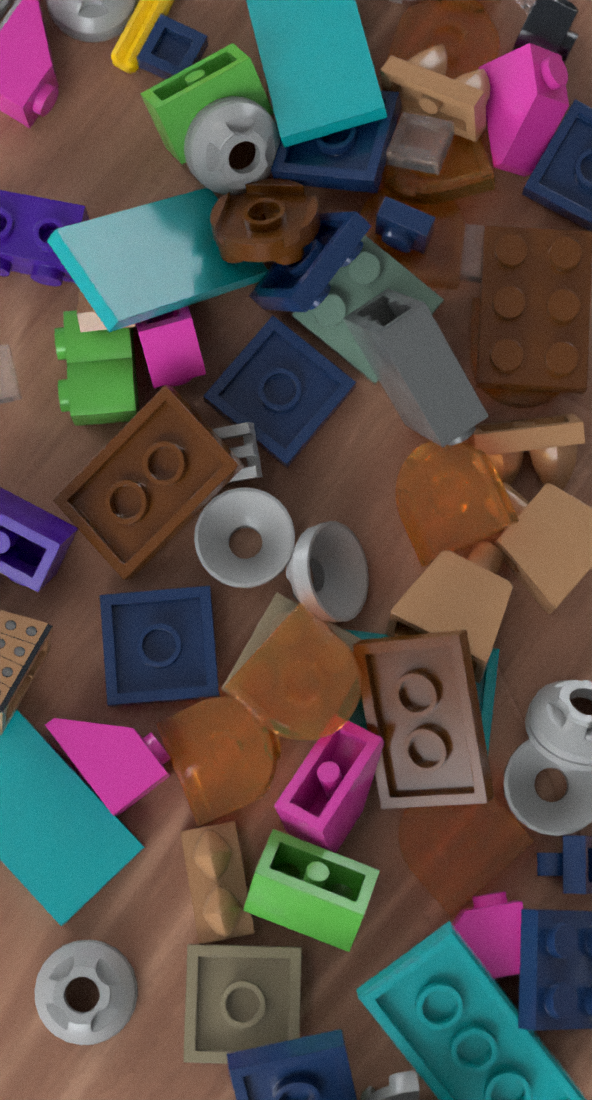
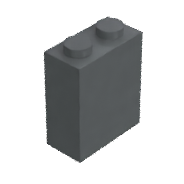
(416, 367)

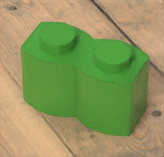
(99, 373)

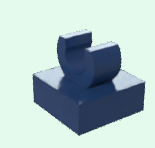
(572, 864)

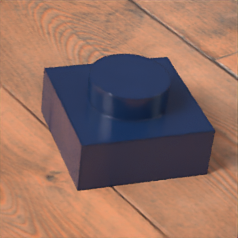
(171, 48)
(404, 226)

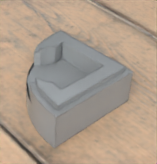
(401, 1087)

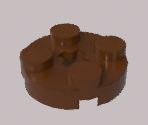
(245, 234)

